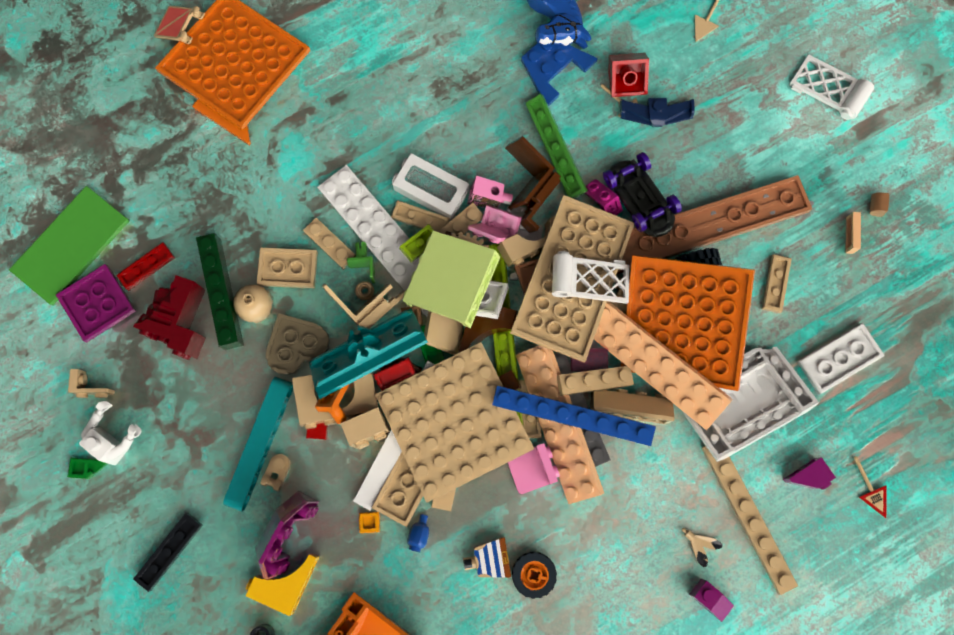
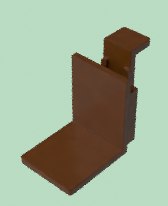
(539, 186)

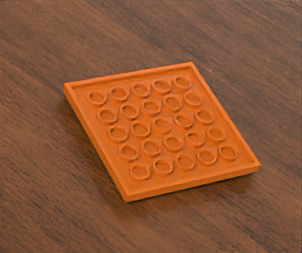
(233, 60)
(694, 312)

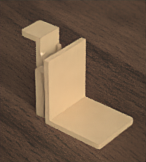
(372, 310)

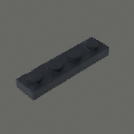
(167, 552)

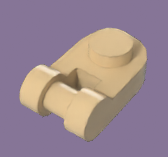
(280, 465)

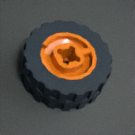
(534, 575)

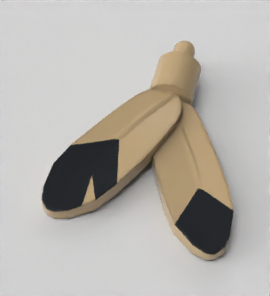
(698, 543)

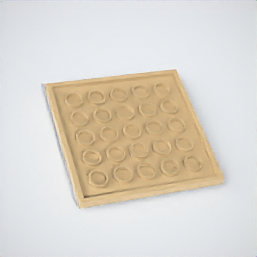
(450, 425)

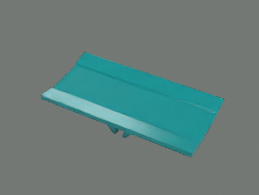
(366, 352)

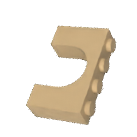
(305, 397)

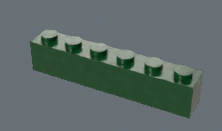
(219, 291)

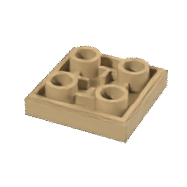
(443, 333)

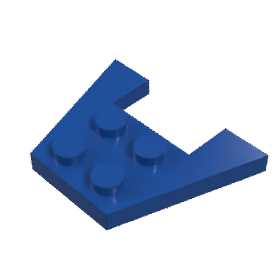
(547, 61)

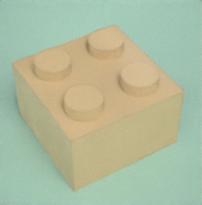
(366, 428)

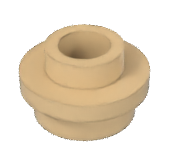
(358, 290)

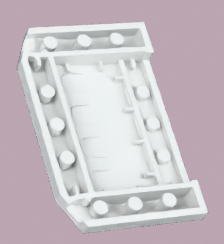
(767, 400)

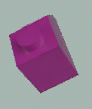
(812, 475)
(711, 599)

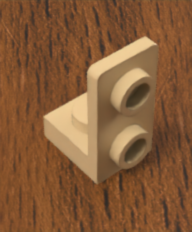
(77, 383)

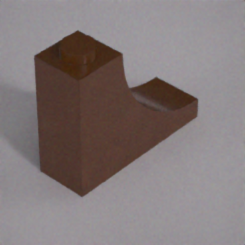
(484, 327)

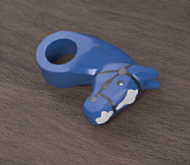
(565, 23)

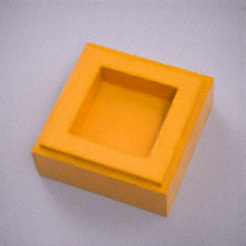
(369, 522)

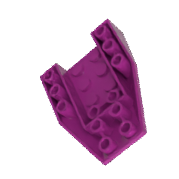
(269, 549)

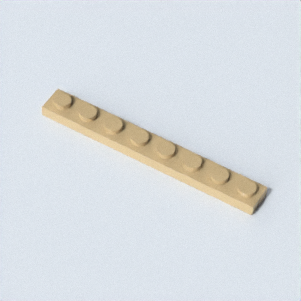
(752, 523)

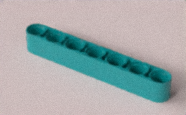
(258, 444)

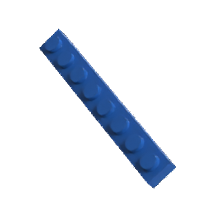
(574, 415)

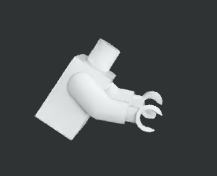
(101, 443)

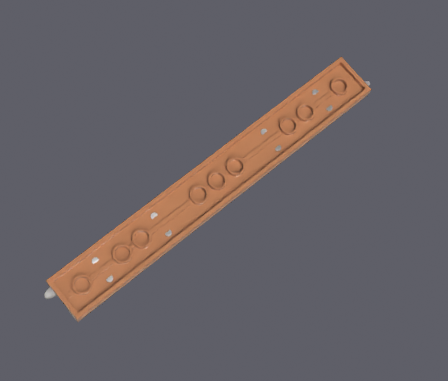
(710, 224)

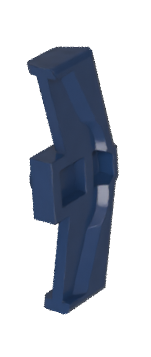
(657, 112)

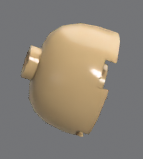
(252, 303)

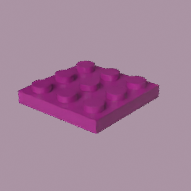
(95, 303)

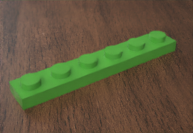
(556, 146)

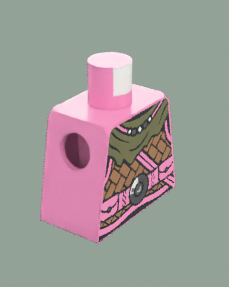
(488, 192)

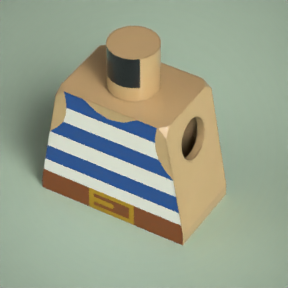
(490, 559)

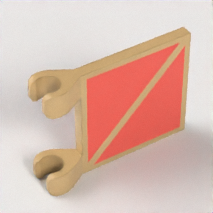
(175, 22)

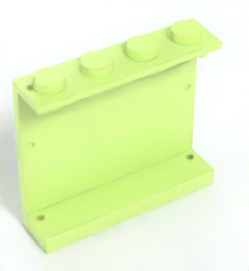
(451, 277)

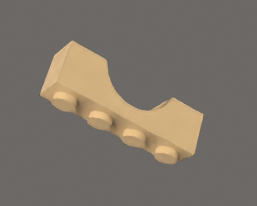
(517, 249)

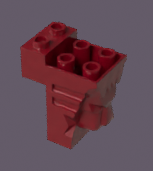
(171, 318)

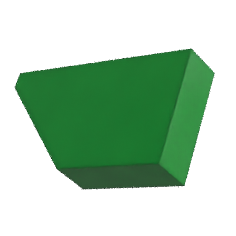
(84, 468)

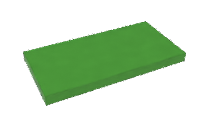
(69, 245)

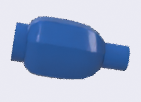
(418, 534)

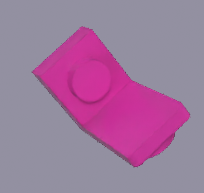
(604, 197)

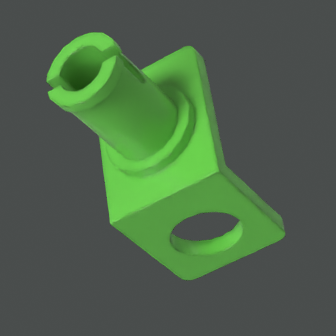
(361, 260)

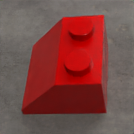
(628, 74)

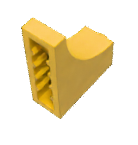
(285, 592)

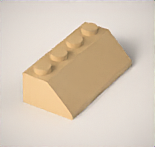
(633, 406)

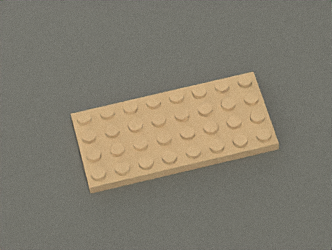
(571, 322)

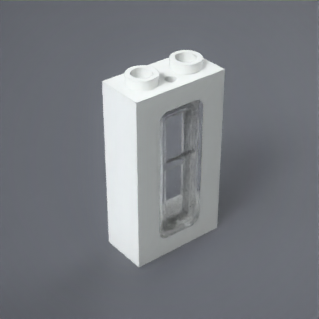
(430, 186)

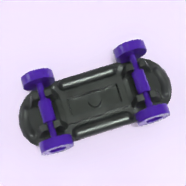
(641, 196)

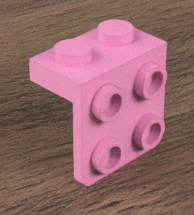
(496, 225)
(533, 469)

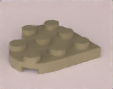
(294, 343)

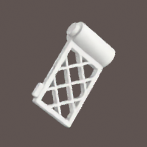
(850, 102)
(566, 274)

